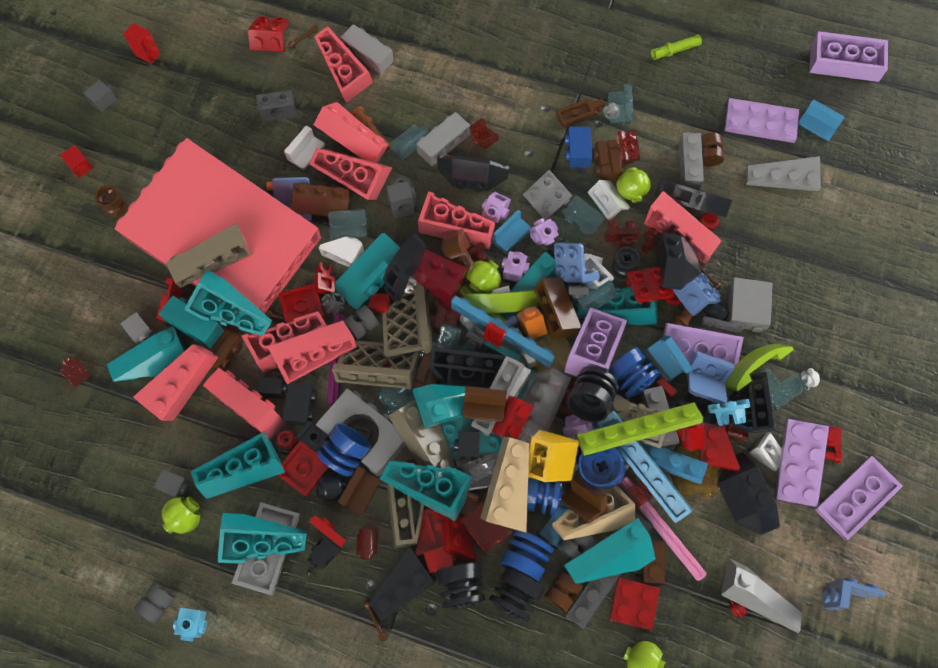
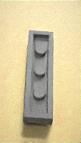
(504, 381)

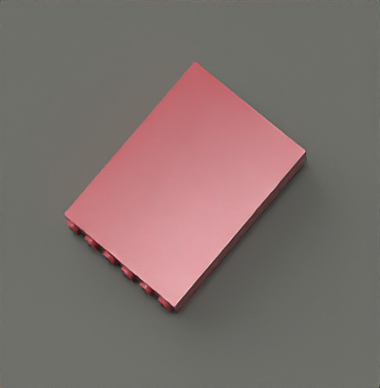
(202, 197)

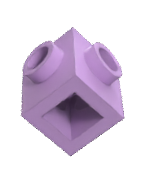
(496, 207)
(537, 232)
(515, 266)
(575, 426)

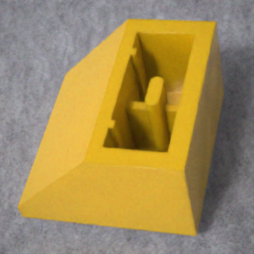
(552, 457)

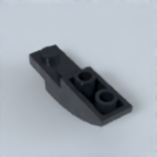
(694, 197)
(402, 266)

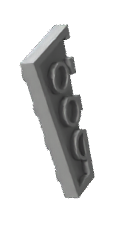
(789, 174)

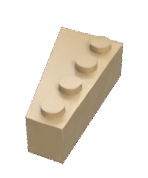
(509, 486)

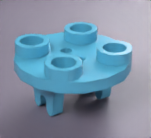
(734, 408)

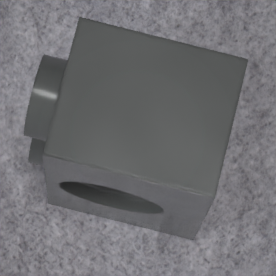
(276, 105)
(401, 199)

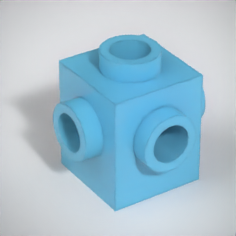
(190, 624)

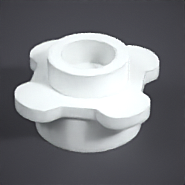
(810, 378)

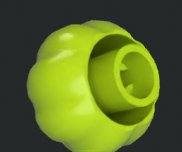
(633, 184)
(484, 276)
(180, 515)
(644, 655)

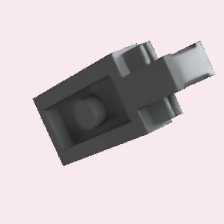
(577, 290)

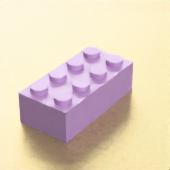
(849, 56)
(595, 342)

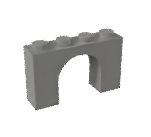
(350, 408)

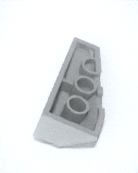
(752, 592)

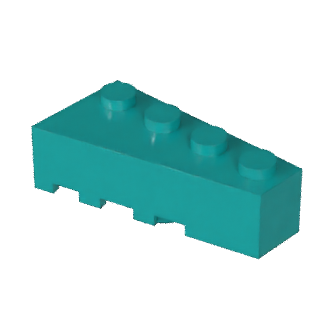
(238, 467)

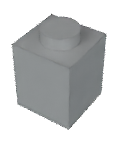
(137, 328)

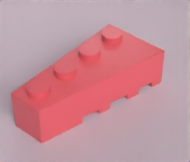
(350, 132)
(355, 173)
(176, 383)

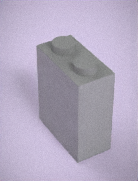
(750, 304)

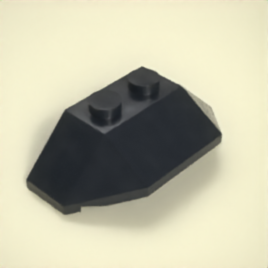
(471, 172)
(676, 260)
(465, 366)
(760, 413)
(749, 496)

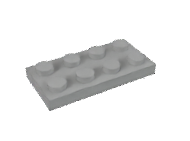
(264, 573)

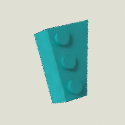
(200, 330)

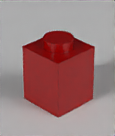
(76, 161)
(438, 559)

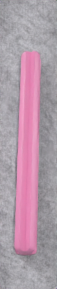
(668, 535)

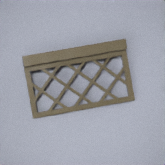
(421, 304)
(375, 375)

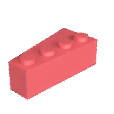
(344, 66)
(442, 218)
(671, 218)
(259, 344)
(311, 350)
(245, 402)

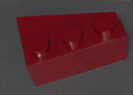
(440, 276)

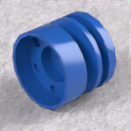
(633, 373)
(343, 449)
(608, 478)
(545, 494)
(527, 555)

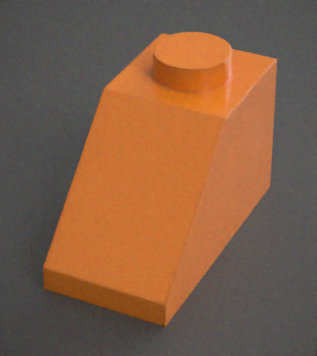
(531, 322)

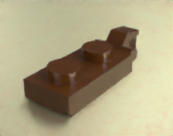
(579, 111)

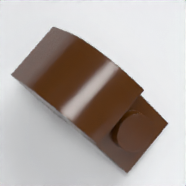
(455, 249)

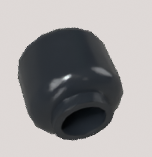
(330, 487)

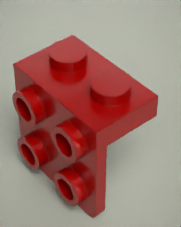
(267, 34)
(647, 285)

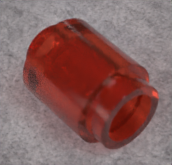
(367, 544)

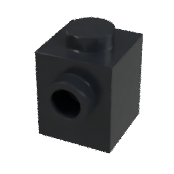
(467, 445)

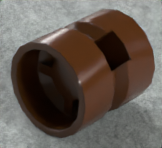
(712, 149)
(111, 201)
(563, 591)

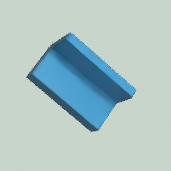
(821, 120)
(511, 233)
(669, 357)

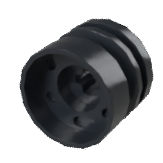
(592, 394)
(460, 584)
(516, 595)

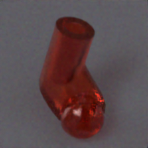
(649, 240)

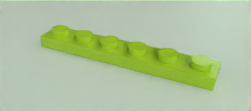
(639, 428)

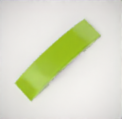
(504, 301)
(740, 375)

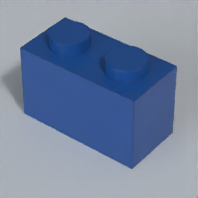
(579, 147)

